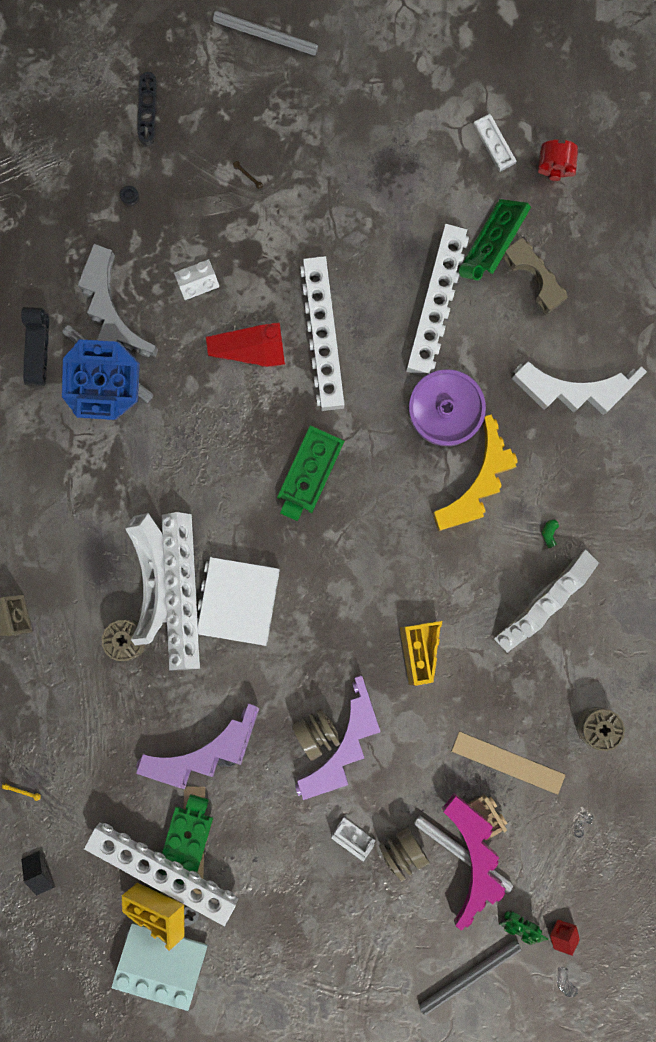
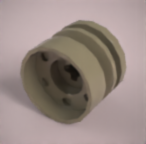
(114, 647)
(594, 719)
(316, 734)
(403, 854)

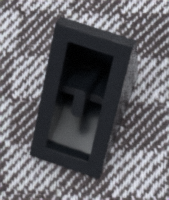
(36, 873)

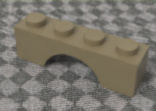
(521, 257)

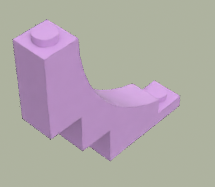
(360, 725)
(228, 746)

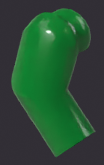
(548, 532)

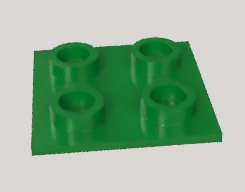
(528, 931)

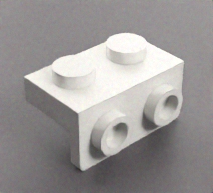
(196, 279)

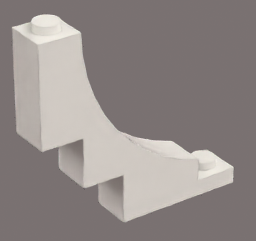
(600, 394)

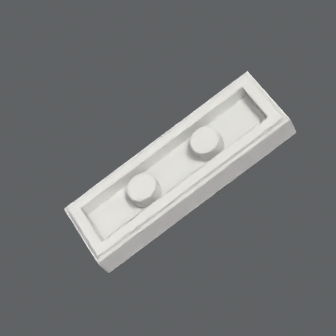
(494, 142)

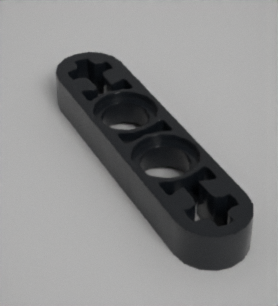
(147, 108)

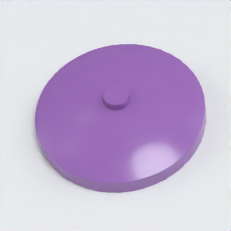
(447, 407)

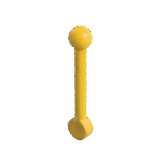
(36, 796)

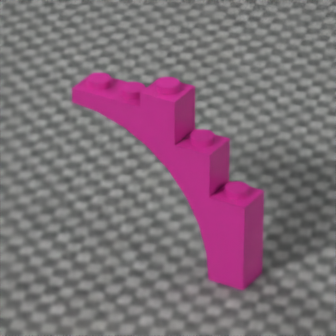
(482, 884)

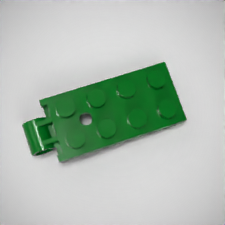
(494, 239)
(313, 466)
(183, 849)

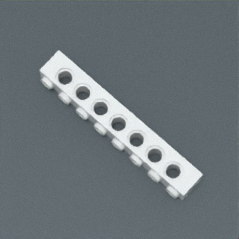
(451, 236)
(318, 267)
(180, 591)
(164, 883)

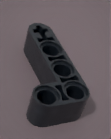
(36, 345)

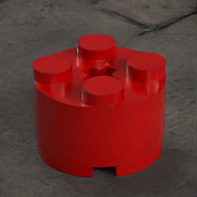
(558, 159)

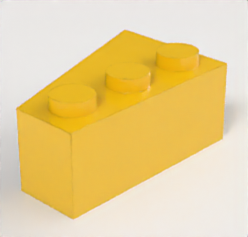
(420, 651)
(156, 912)

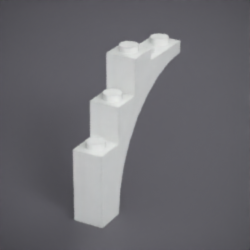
(149, 547)
(549, 602)

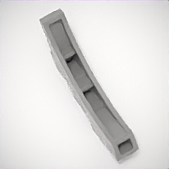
(96, 282)

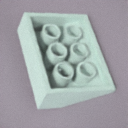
(157, 973)

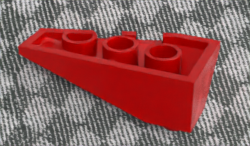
(252, 345)

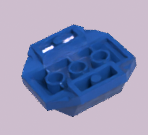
(81, 377)

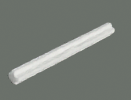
(454, 847)

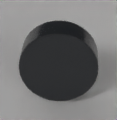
(129, 195)

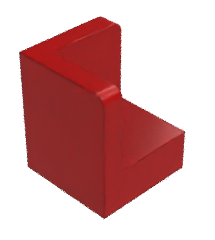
(565, 937)

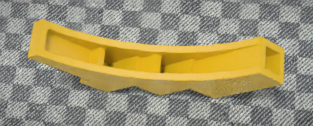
(495, 461)

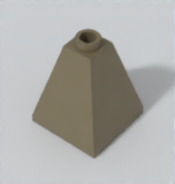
(14, 616)

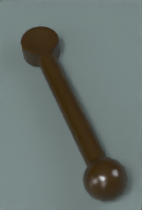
(236, 165)

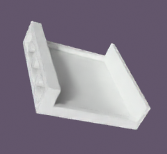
(237, 601)

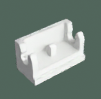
(353, 839)

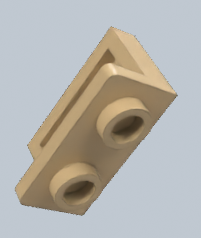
(485, 807)

